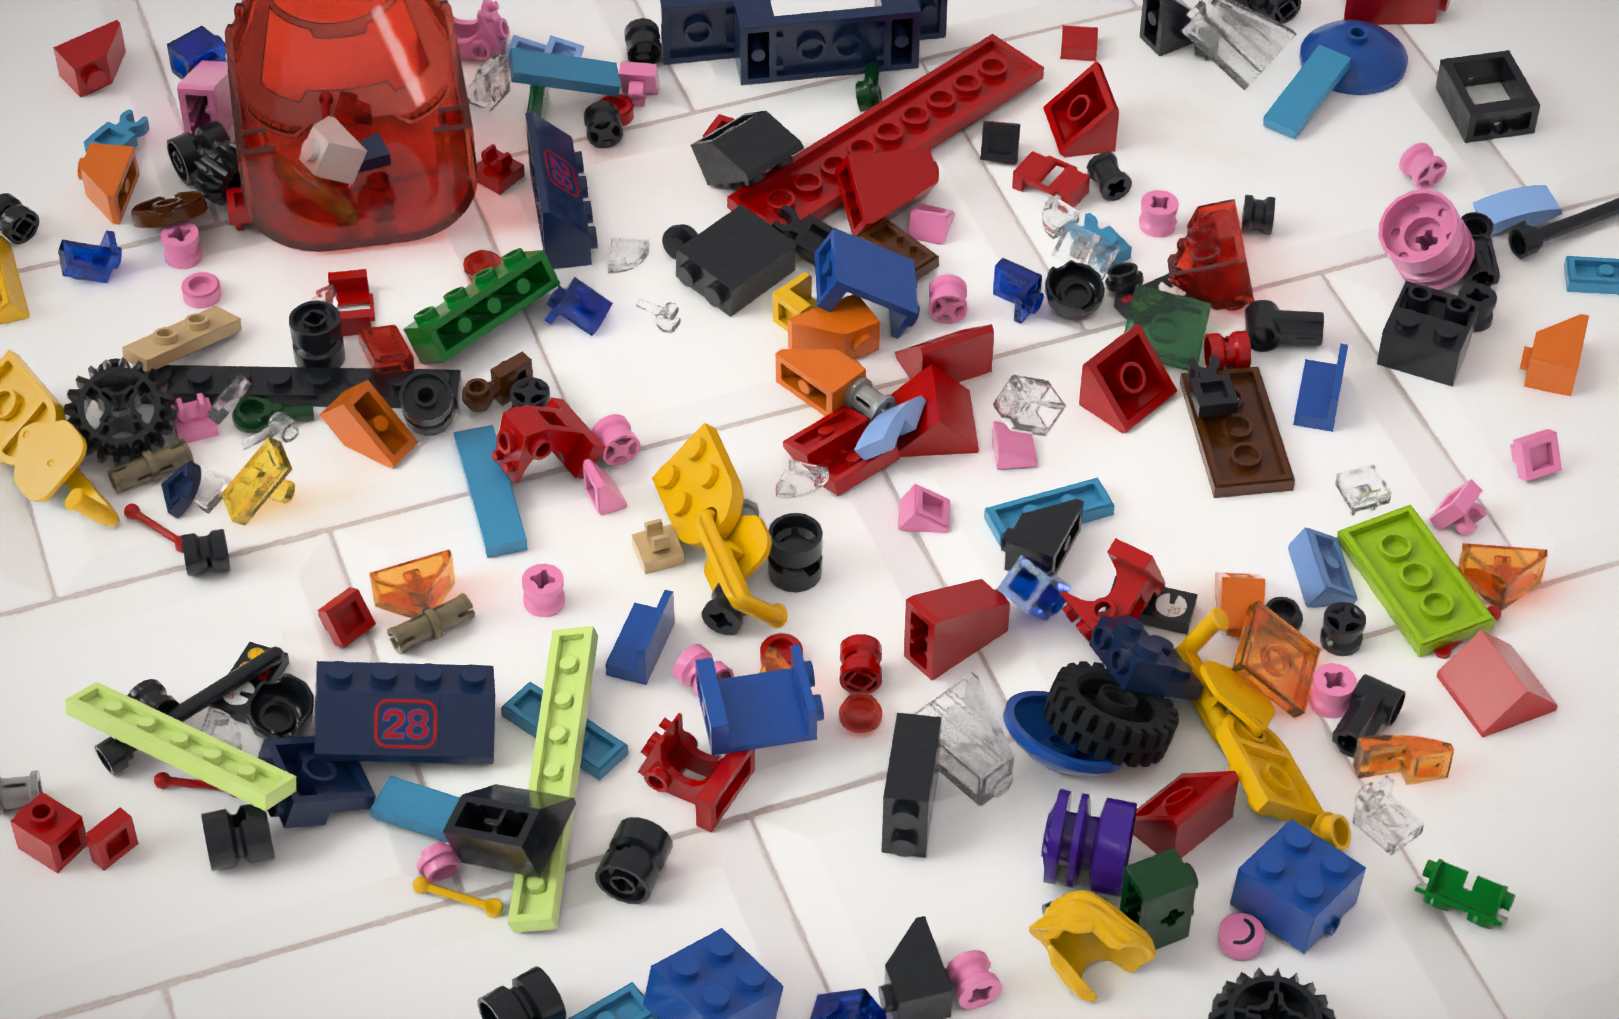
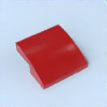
(832, 445)

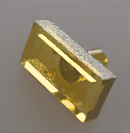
(259, 480)

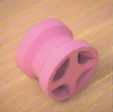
(1422, 166)
(1158, 213)
(181, 245)
(948, 298)
(616, 435)
(543, 601)
(1334, 701)
(973, 979)

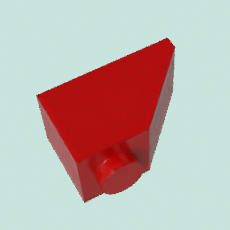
(91, 58)

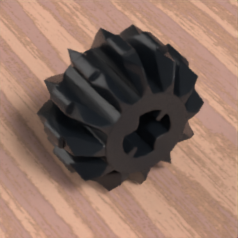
(217, 172)

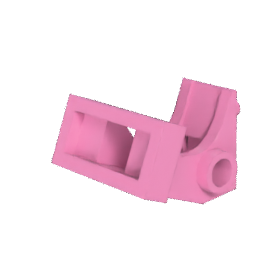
(483, 36)

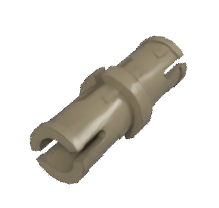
(150, 466)
(431, 623)

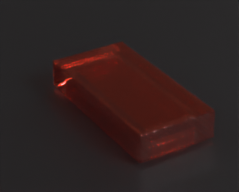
(385, 349)

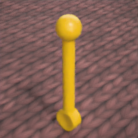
(493, 906)

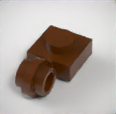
(480, 394)

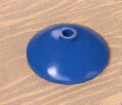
(1375, 55)
(1032, 733)

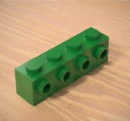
(481, 306)

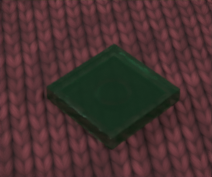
(1171, 324)

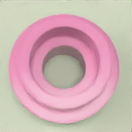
(438, 862)

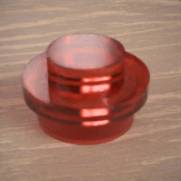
(480, 260)
(860, 713)

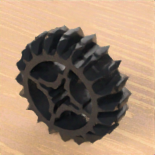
(137, 386)
(1269, 999)

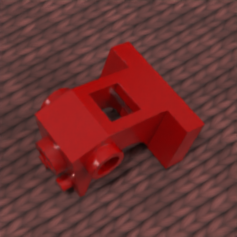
(537, 431)
(1135, 584)
(675, 752)

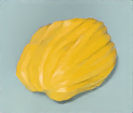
(1086, 930)

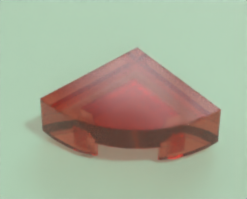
(352, 110)

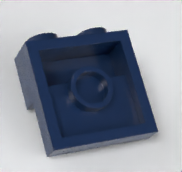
(1143, 661)
(319, 784)

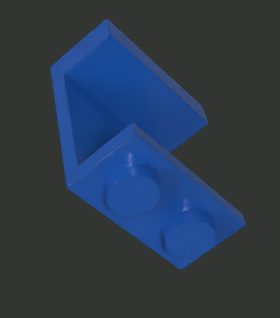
(869, 272)
(759, 707)

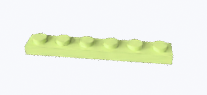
(181, 746)

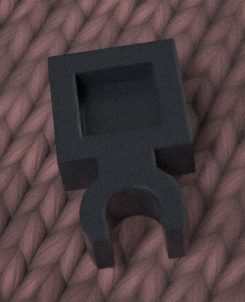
(806, 234)
(1211, 392)

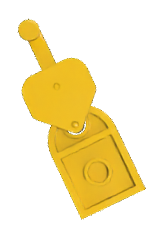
(44, 444)
(705, 512)
(1253, 750)

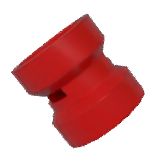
(1231, 350)
(860, 663)

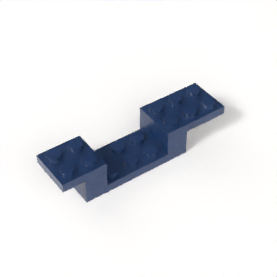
(799, 44)

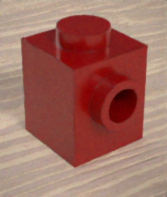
(49, 832)

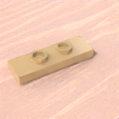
(182, 338)

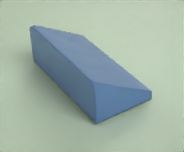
(1321, 569)

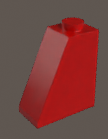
(1395, 11)
(884, 184)
(952, 625)

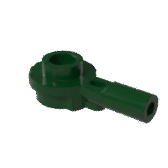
(869, 91)
(254, 413)

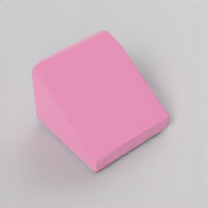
(930, 223)
(1012, 448)
(602, 489)
(923, 511)

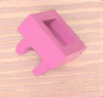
(639, 80)
(192, 420)
(1536, 454)
(1459, 508)

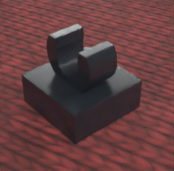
(1000, 141)

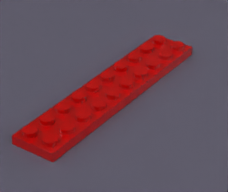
(909, 119)

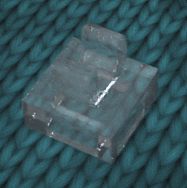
(1362, 489)

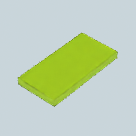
(1415, 580)

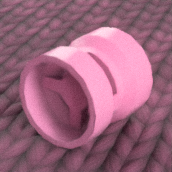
(685, 671)

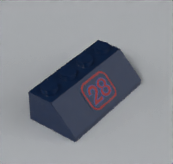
(560, 195)
(404, 712)

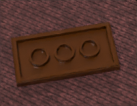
(1244, 448)

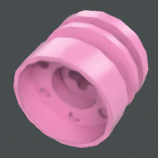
(1426, 239)

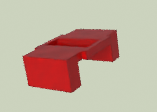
(1069, 184)
(351, 290)

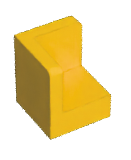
(793, 299)

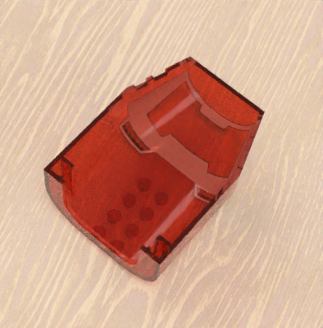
(394, 58)

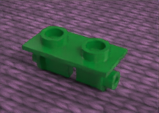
(1447, 890)

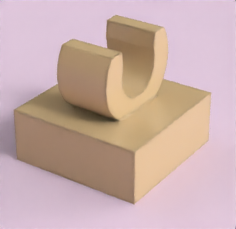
(657, 547)

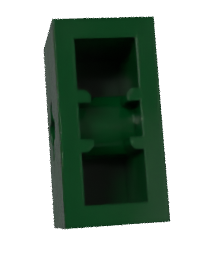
(1160, 896)

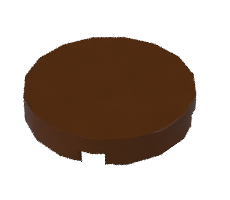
(165, 212)

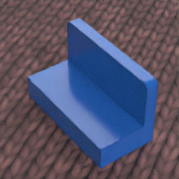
(1320, 392)
(642, 640)

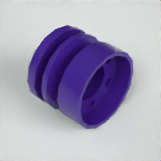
(1089, 842)

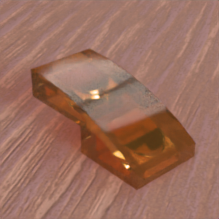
(1413, 756)

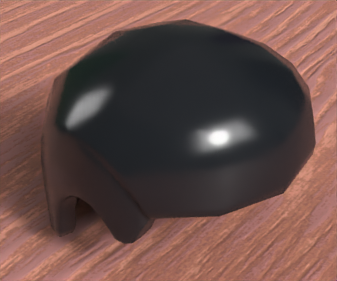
(1074, 290)
(280, 708)

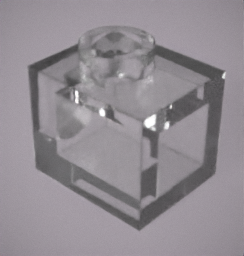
(1029, 405)

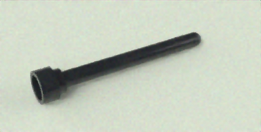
(1528, 240)
(116, 754)

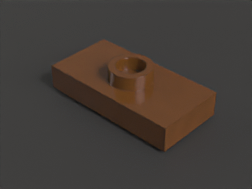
(896, 240)

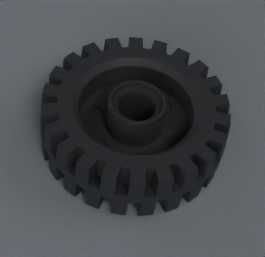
(1107, 720)

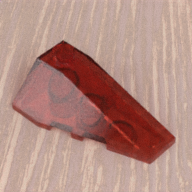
(1213, 258)

